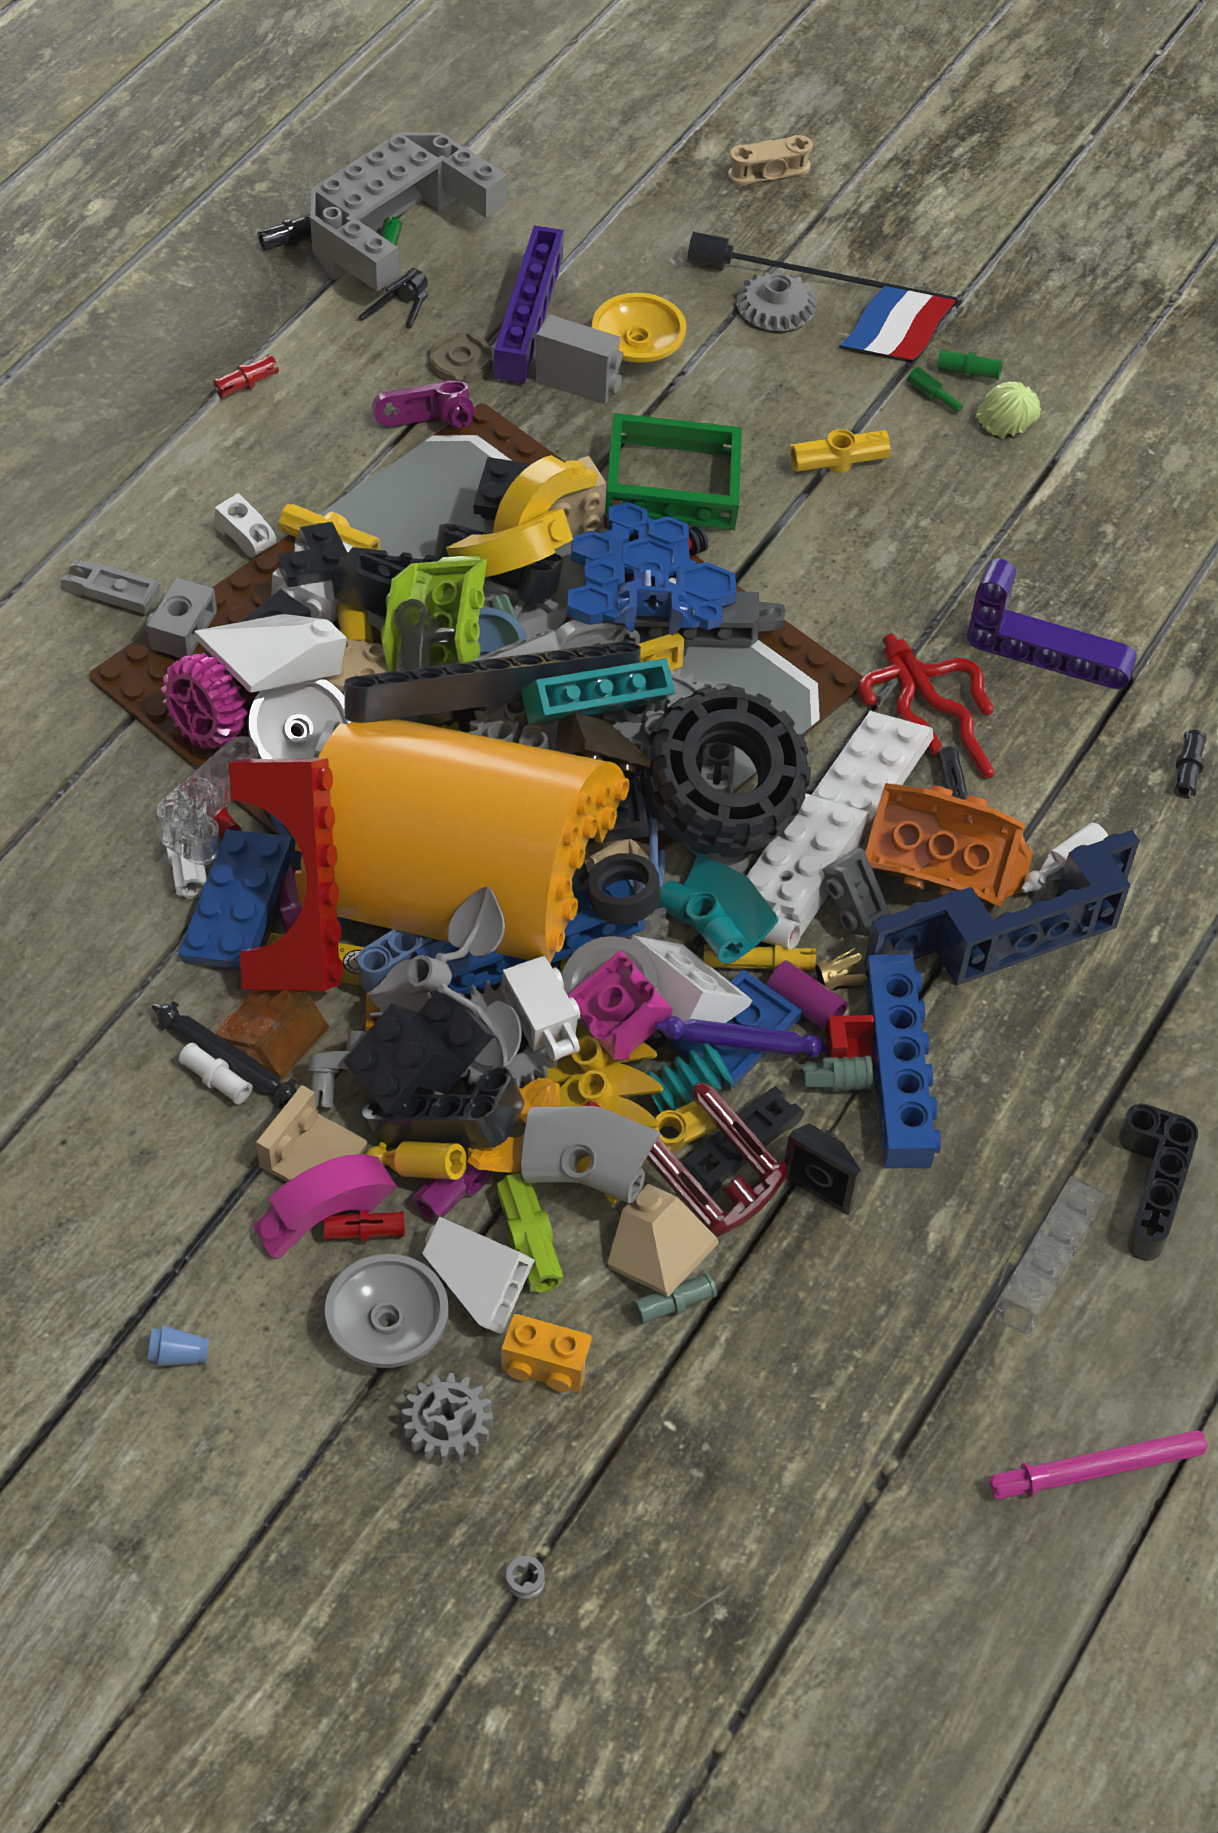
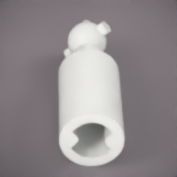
(1056, 858)

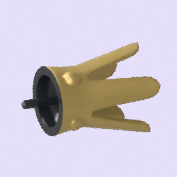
(834, 972)

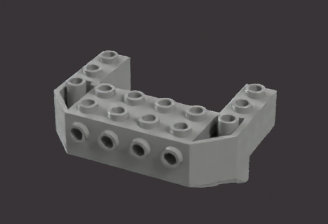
(386, 184)

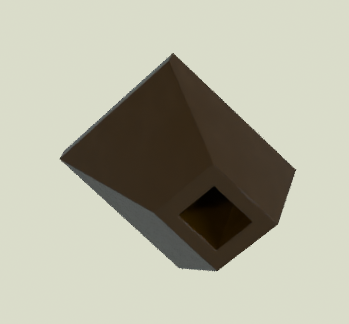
(598, 740)

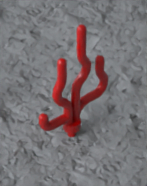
(911, 671)

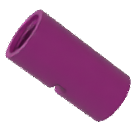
(807, 994)

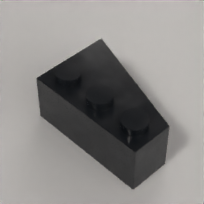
(366, 577)

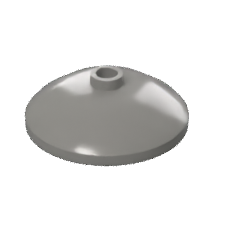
(383, 1290)

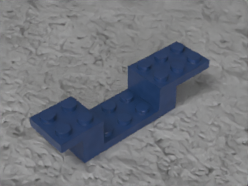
(976, 945)

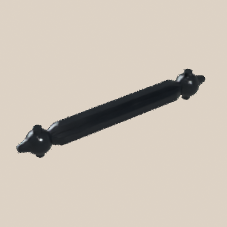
(217, 1047)

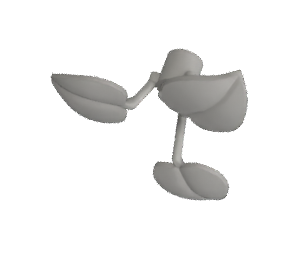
(473, 928)

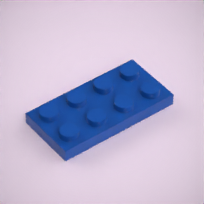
(237, 898)

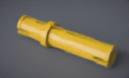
(766, 958)

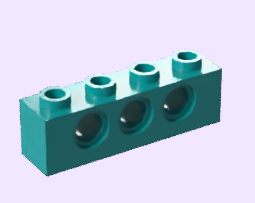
(598, 691)

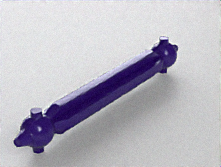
(741, 1036)

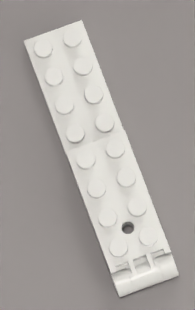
(834, 821)

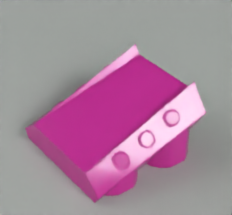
(620, 1006)

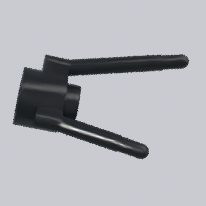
(408, 287)

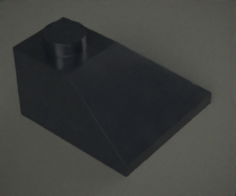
(822, 1166)

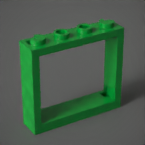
(685, 506)

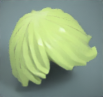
(1009, 409)

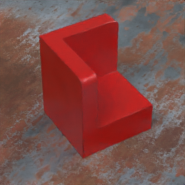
(850, 1036)

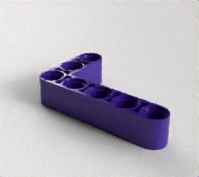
(1042, 642)

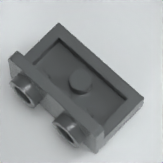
(855, 891)

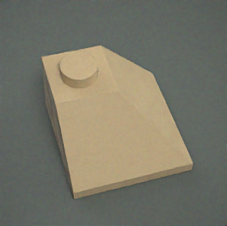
(659, 1241)

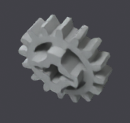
(432, 1427)

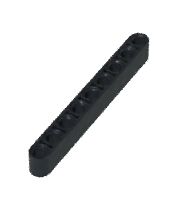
(472, 682)

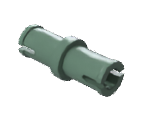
(683, 1296)

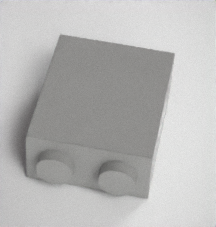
(578, 359)

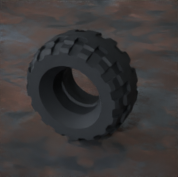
(699, 812)

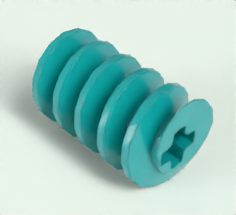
(681, 1081)

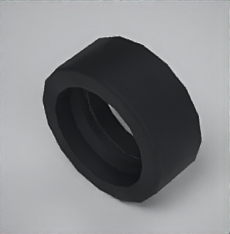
(624, 867)

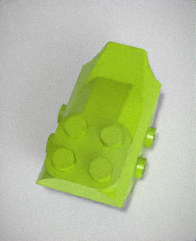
(453, 595)

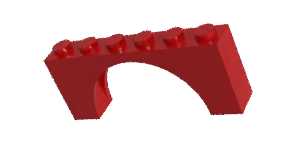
(300, 798)

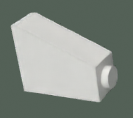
(478, 1271)

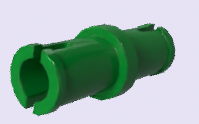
(970, 364)

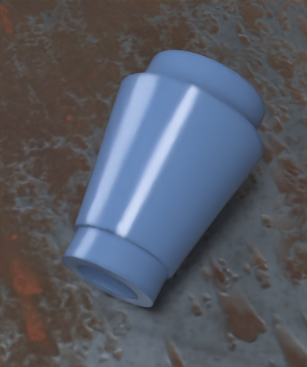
(176, 1347)

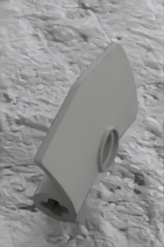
(564, 1135)

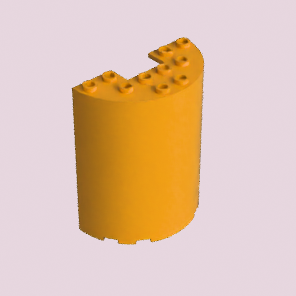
(450, 811)

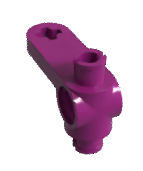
(440, 400)

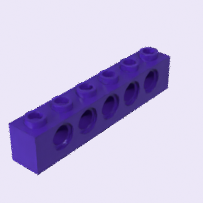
(528, 304)

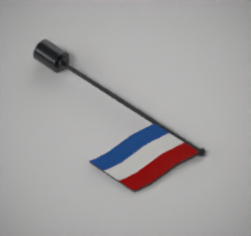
(894, 323)

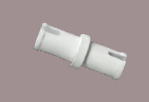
(215, 1073)

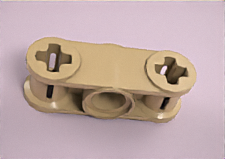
(770, 160)

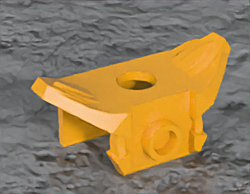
(508, 1155)

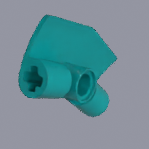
(721, 907)

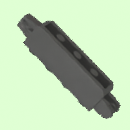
(739, 623)

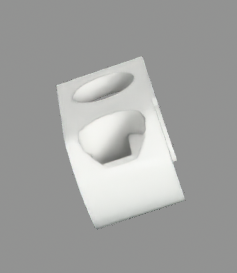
(244, 526)

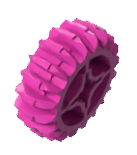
(204, 700)

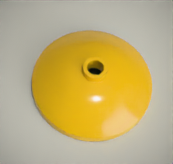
(646, 325)

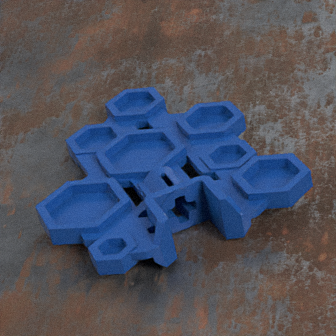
(652, 561)

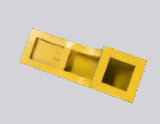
(539, 488)
(517, 545)

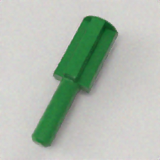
(932, 388)

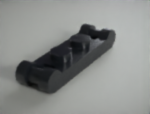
(760, 1122)

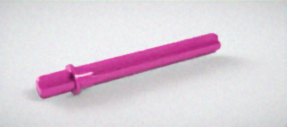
(1097, 1464)

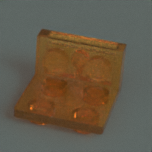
(277, 1026)

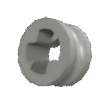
(522, 1565)

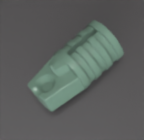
(840, 1074)

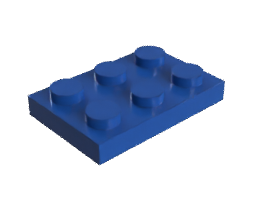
(766, 1011)

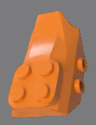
(947, 843)

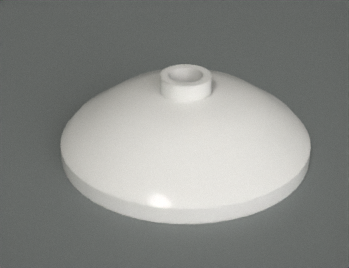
(299, 705)

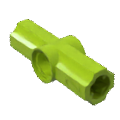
(530, 1232)

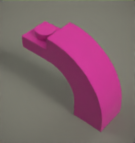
(319, 1192)

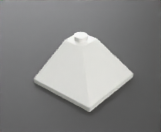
(276, 650)

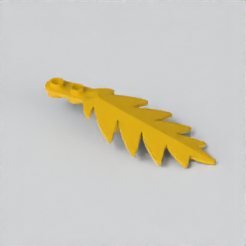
(601, 1079)

